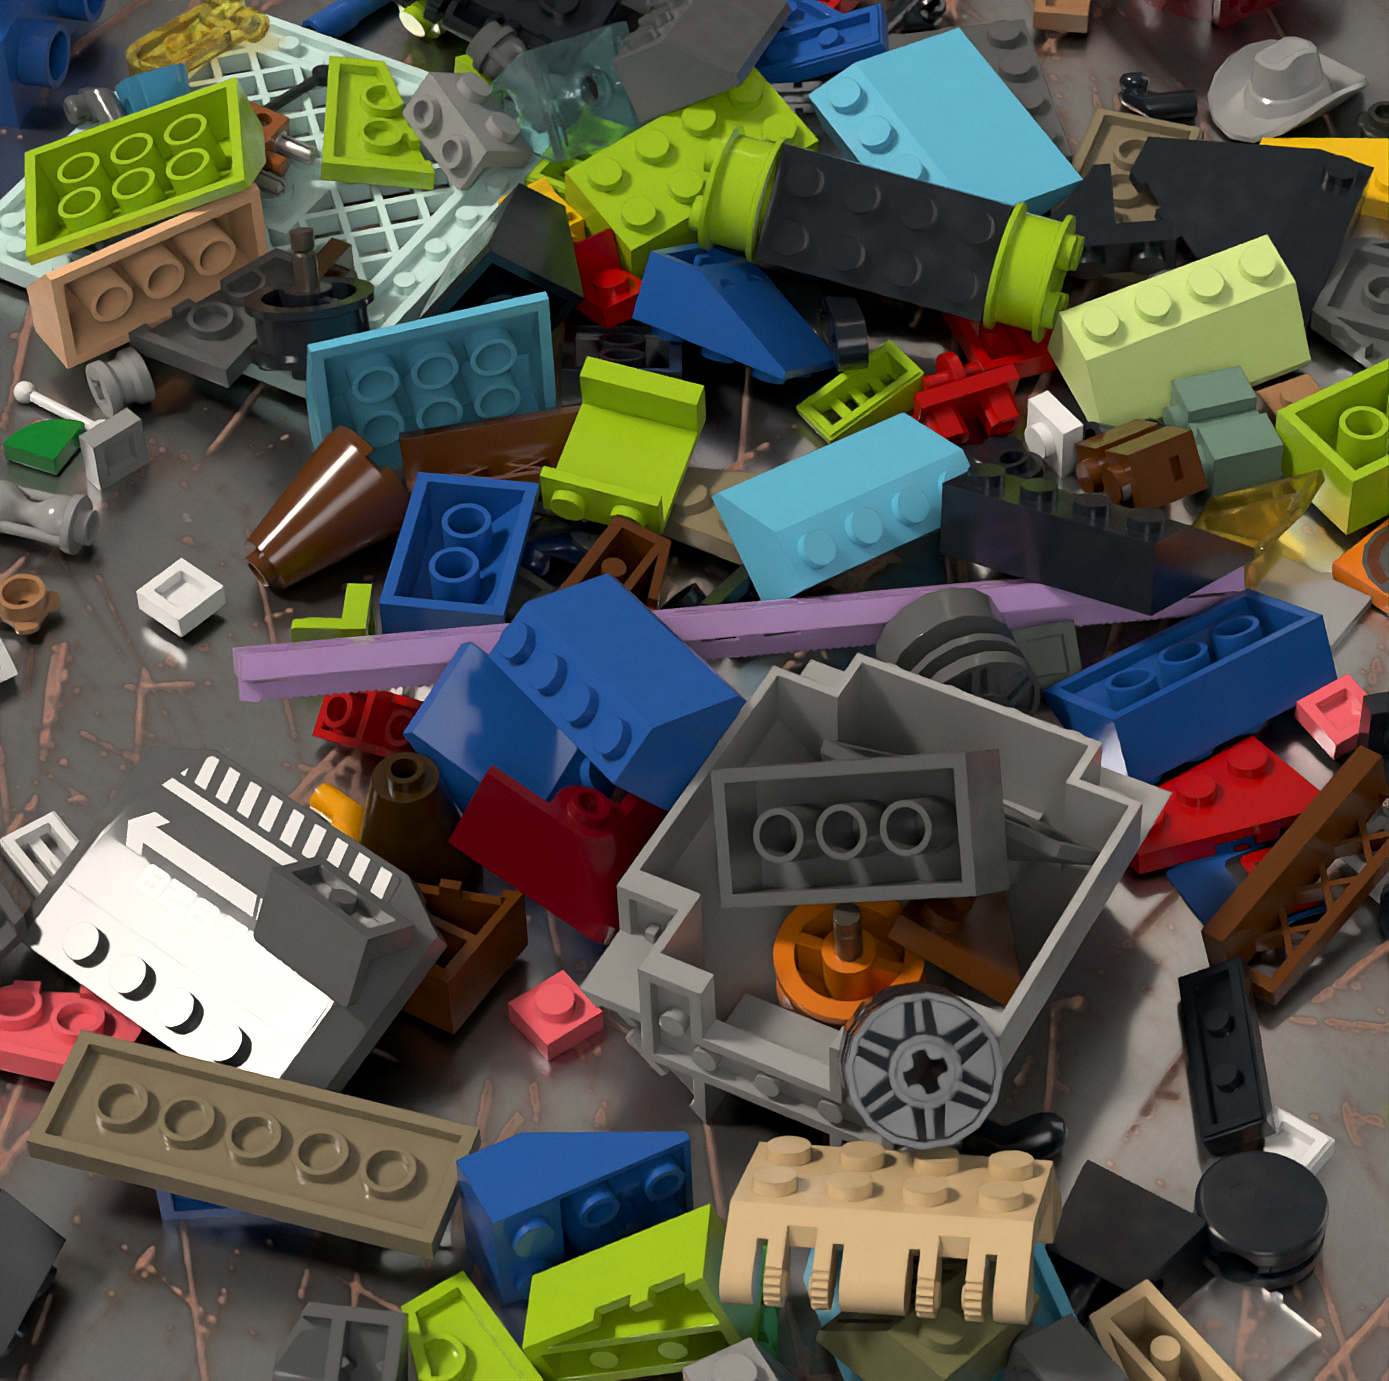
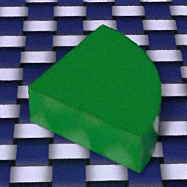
(45, 444)

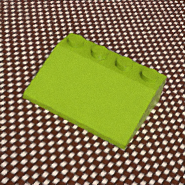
(140, 169)

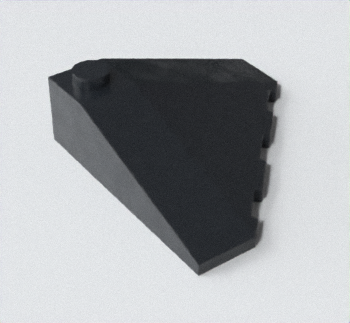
(1246, 191)

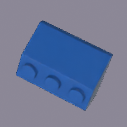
(457, 553)

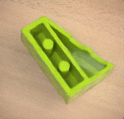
(636, 1305)

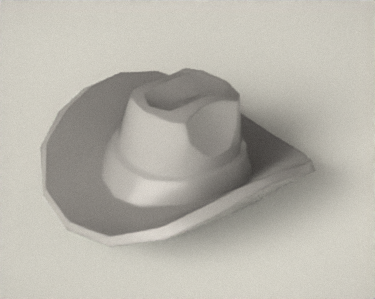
(1277, 88)

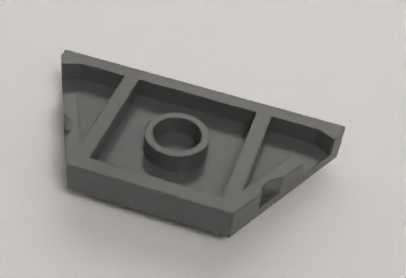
(1355, 301)

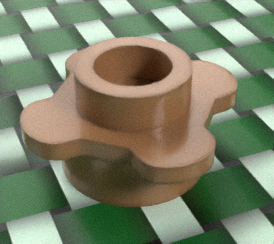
(26, 602)

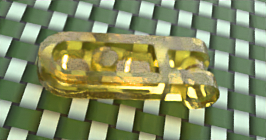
(197, 36)

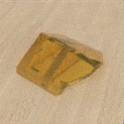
(1260, 512)

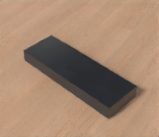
(1226, 1056)

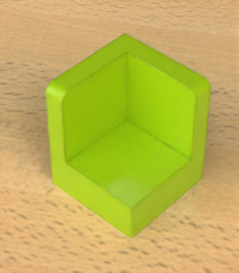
(357, 618)

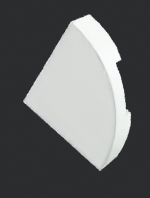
(1299, 1141)

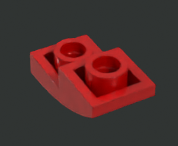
(367, 721)

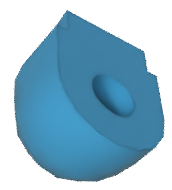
(153, 87)

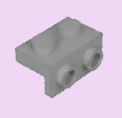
(465, 127)

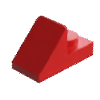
(607, 287)

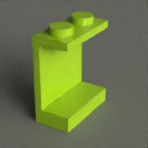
(626, 446)

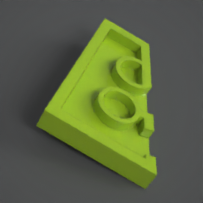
(366, 129)

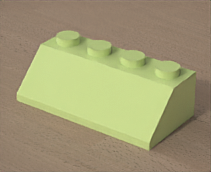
(1181, 324)

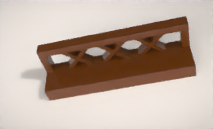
(490, 448)
(1290, 876)

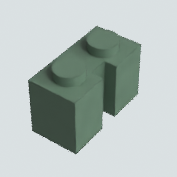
(1231, 436)

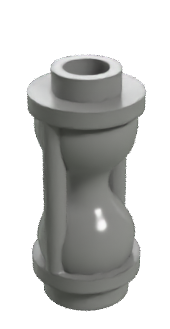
(54, 519)

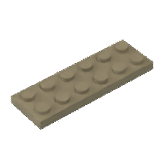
(254, 1143)

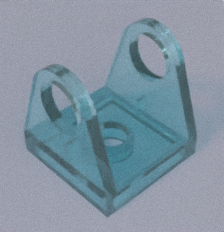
(547, 94)

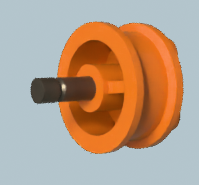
(838, 957)

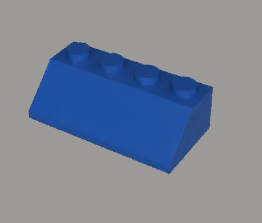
(1196, 684)
(619, 685)

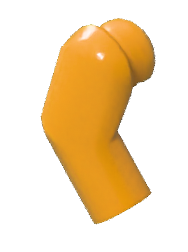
(338, 809)

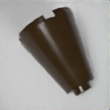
(411, 821)

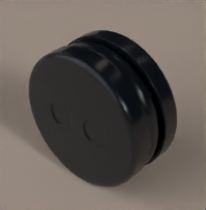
(1261, 1219)

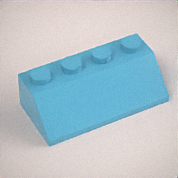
(840, 505)

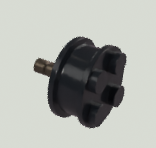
(305, 310)

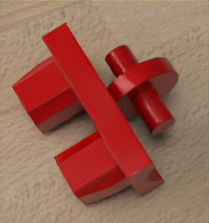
(965, 393)

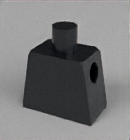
(1117, 1238)

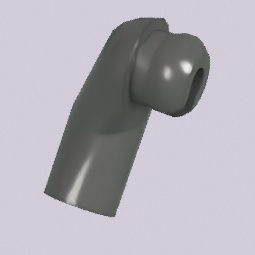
(93, 104)

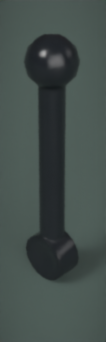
(318, 78)

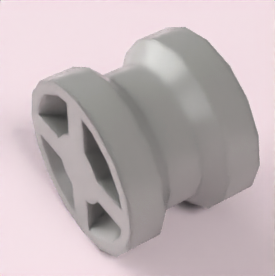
(120, 382)

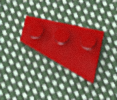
(1224, 800)

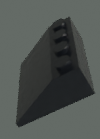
(1080, 540)

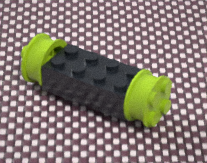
(885, 232)

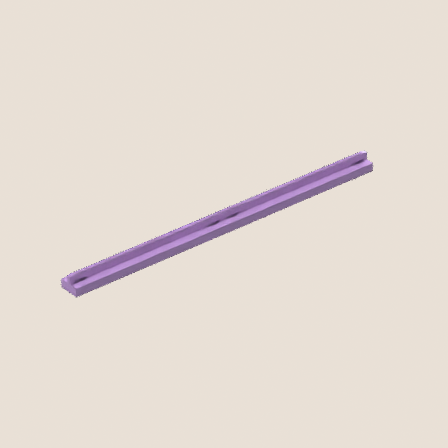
(821, 623)

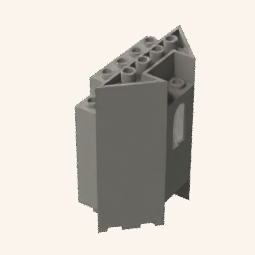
(704, 976)

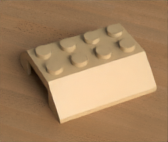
(881, 1214)

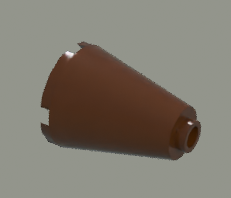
(327, 512)

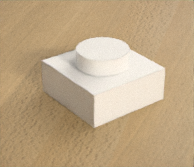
(1053, 432)
(181, 597)

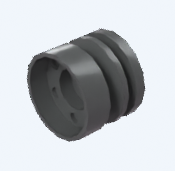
(962, 643)

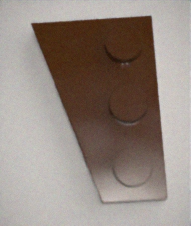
(964, 938)

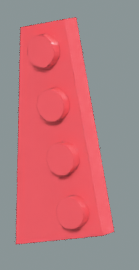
(43, 1027)

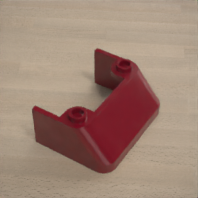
(558, 851)

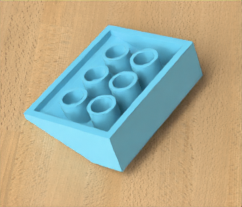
(945, 120)
(432, 374)

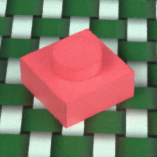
(1333, 715)
(555, 1015)

